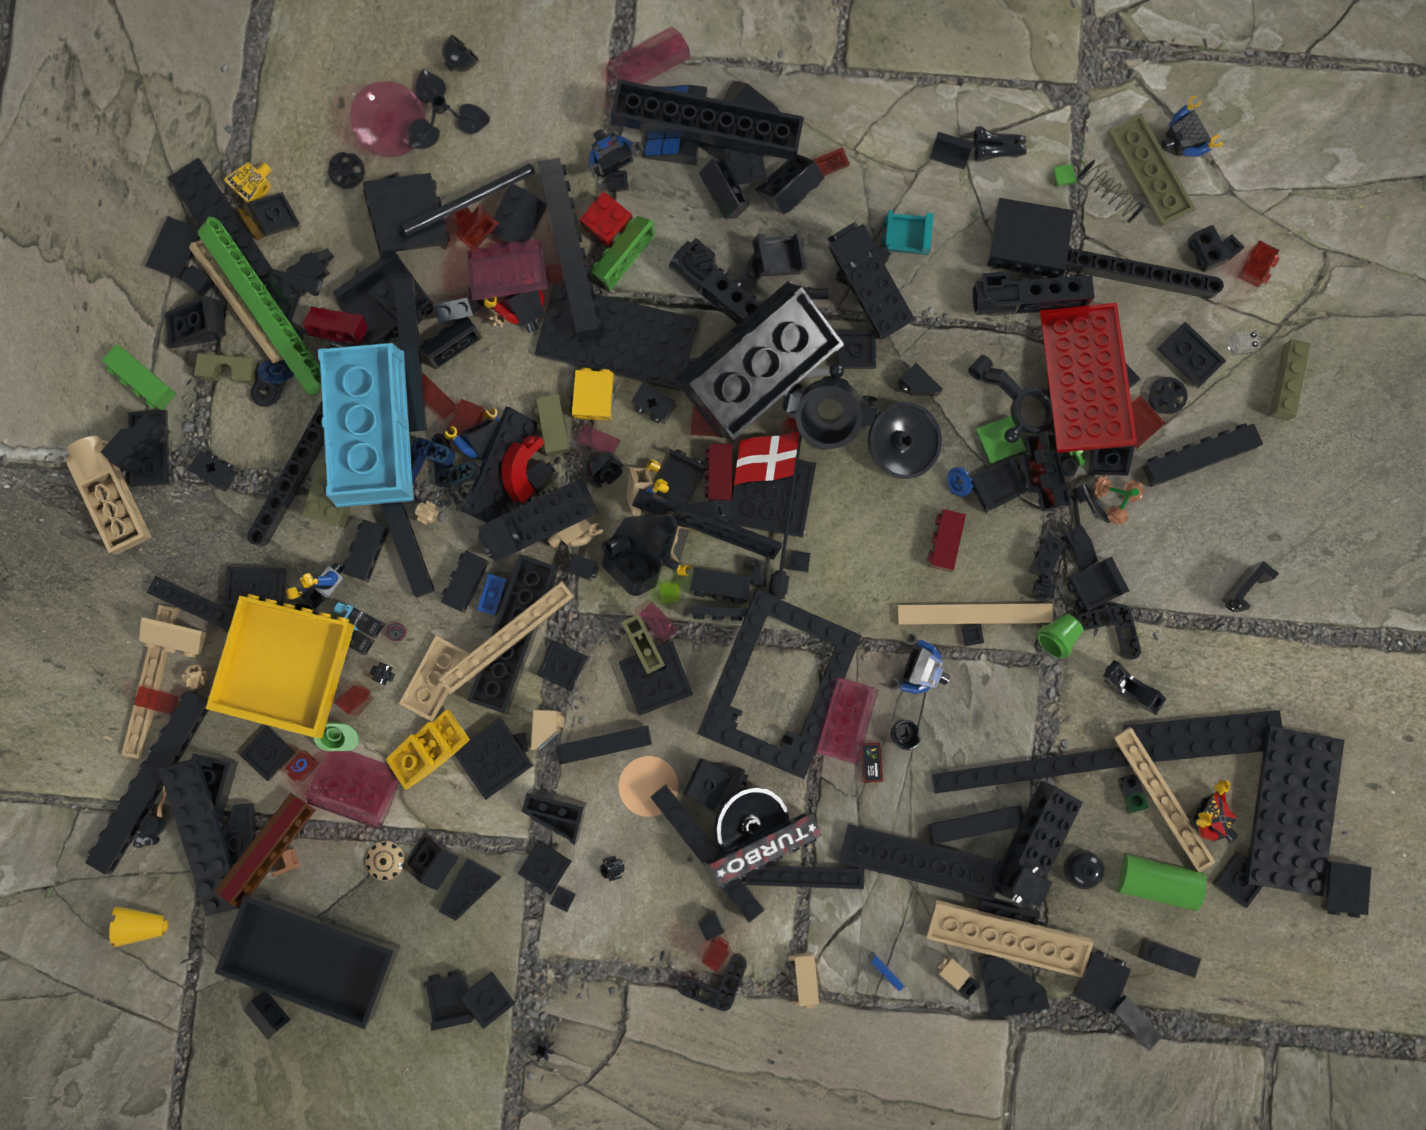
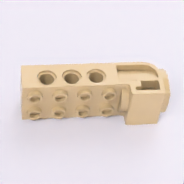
(106, 495)

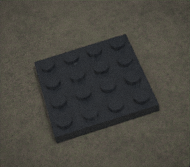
(766, 503)

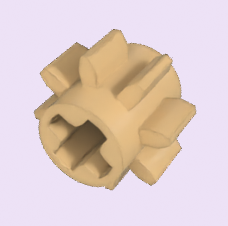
(496, 318)
(426, 512)
(195, 676)

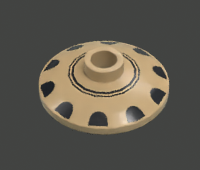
(394, 860)

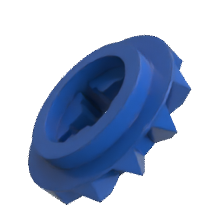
(959, 489)

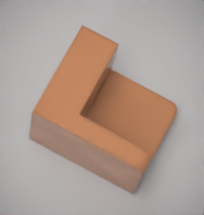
(287, 862)

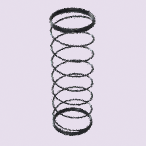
(1082, 175)

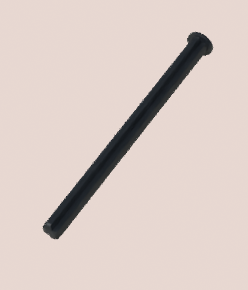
(466, 200)

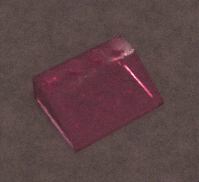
(507, 269)
(354, 787)

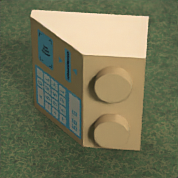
(545, 727)

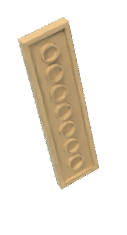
(1009, 938)

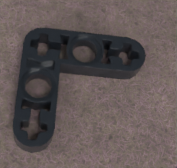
(442, 471)
(1113, 618)
(715, 992)

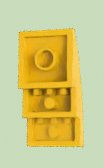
(427, 749)

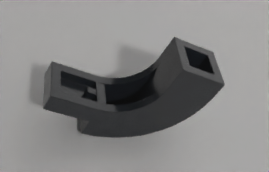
(1132, 689)

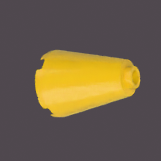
(135, 926)

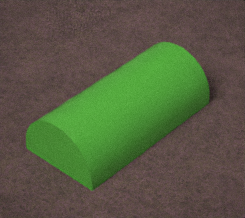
(1162, 882)

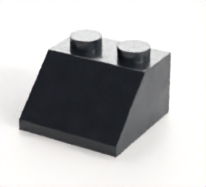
(1111, 460)
(430, 861)

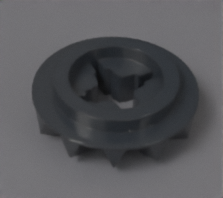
(258, 397)

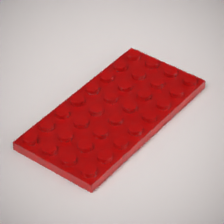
(1087, 378)

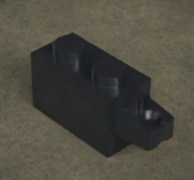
(313, 265)

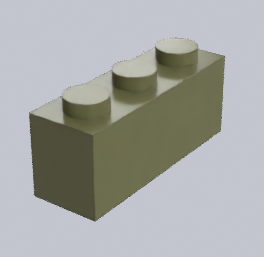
(552, 425)

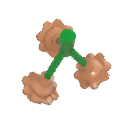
(1130, 491)

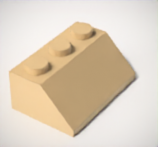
(171, 637)

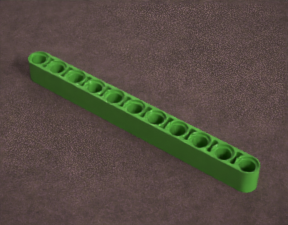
(261, 305)

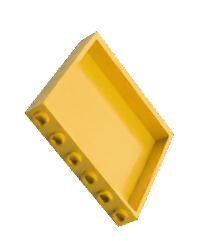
(280, 666)

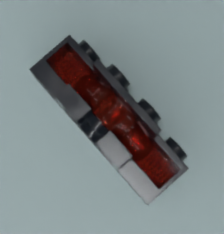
(1045, 472)

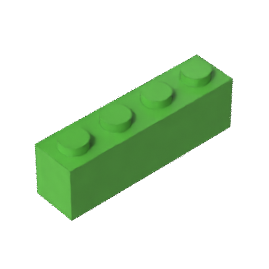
(139, 377)

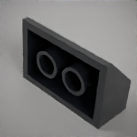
(790, 183)
(517, 216)
(450, 341)
(219, 778)

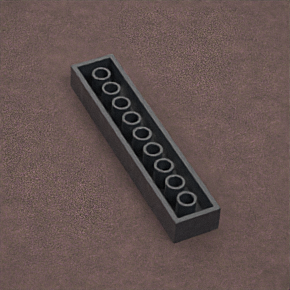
(706, 120)

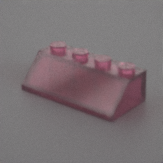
(651, 57)
(847, 721)

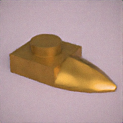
(252, 225)

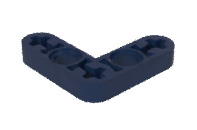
(420, 455)

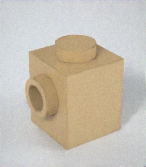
(952, 972)

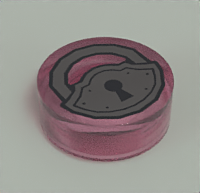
(396, 631)

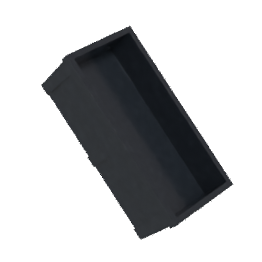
(758, 361)
(307, 960)

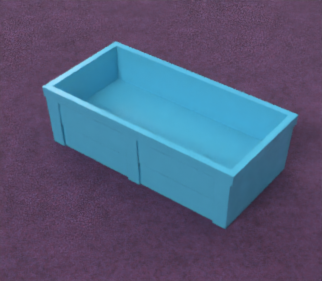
(366, 425)

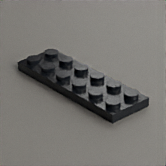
(488, 492)

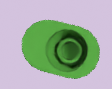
(338, 737)

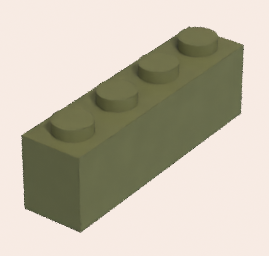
(1289, 380)

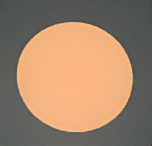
(643, 779)

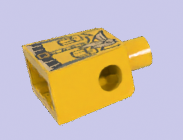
(250, 182)

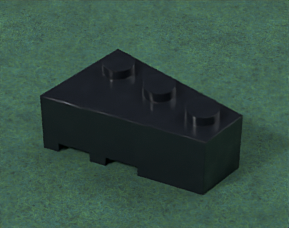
(556, 812)

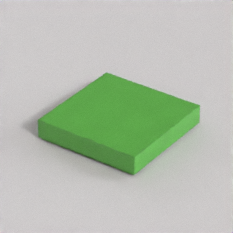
(994, 443)

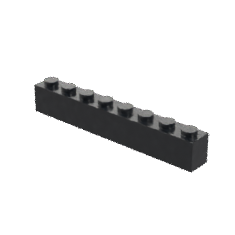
(704, 849)

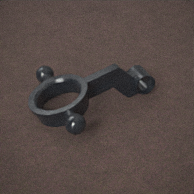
(983, 370)

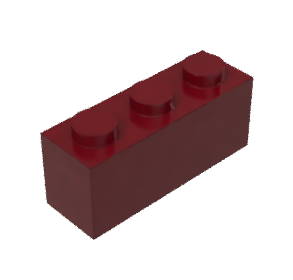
(335, 325)
(719, 472)
(946, 540)

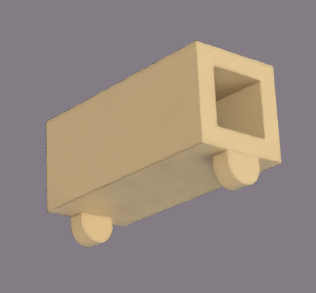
(806, 980)

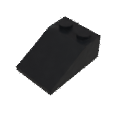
(195, 322)

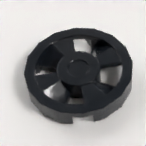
(346, 170)
(1167, 395)

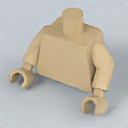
(576, 535)

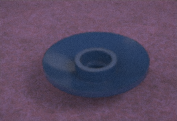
(274, 372)

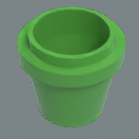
(1060, 636)

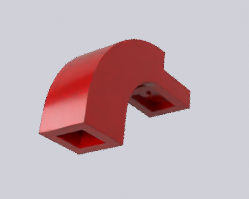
(514, 468)

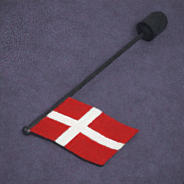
(770, 460)

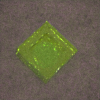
(669, 592)

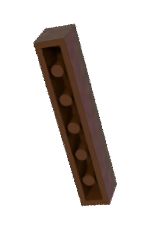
(265, 850)

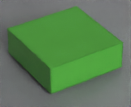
(1064, 175)

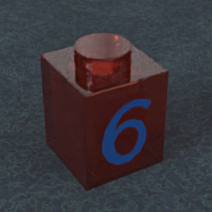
(301, 766)

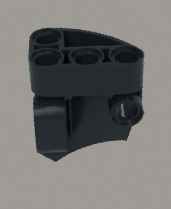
(638, 551)

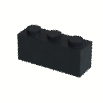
(724, 188)
(365, 550)
(464, 581)
(720, 585)

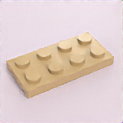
(425, 692)

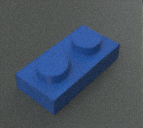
(492, 594)

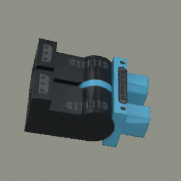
(362, 622)

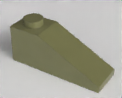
(643, 644)

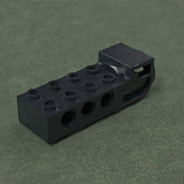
(869, 279)
(713, 284)
(1001, 296)
(537, 520)
(1036, 845)

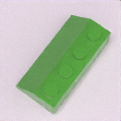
(624, 252)

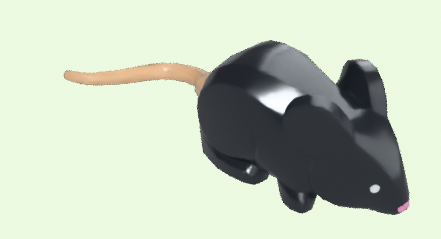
(151, 827)

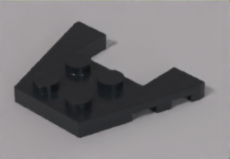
(286, 291)

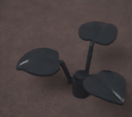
(432, 89)

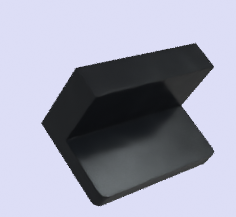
(951, 150)
(266, 1014)

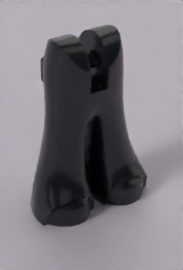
(995, 145)

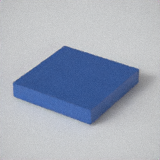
(886, 972)

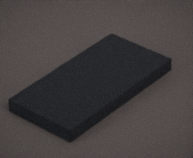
(155, 468)

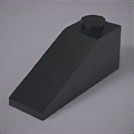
(1168, 958)

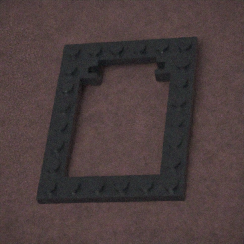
(720, 717)

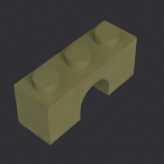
(210, 366)

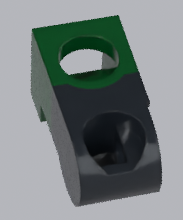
(1132, 794)

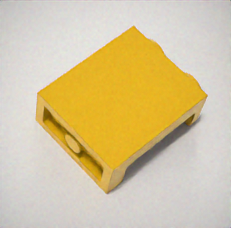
(593, 394)

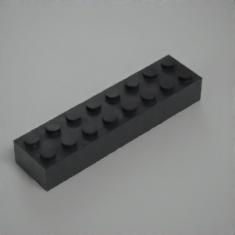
(498, 681)

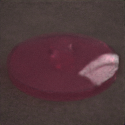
(383, 116)

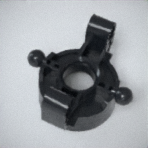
(824, 432)

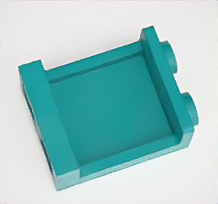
(908, 233)

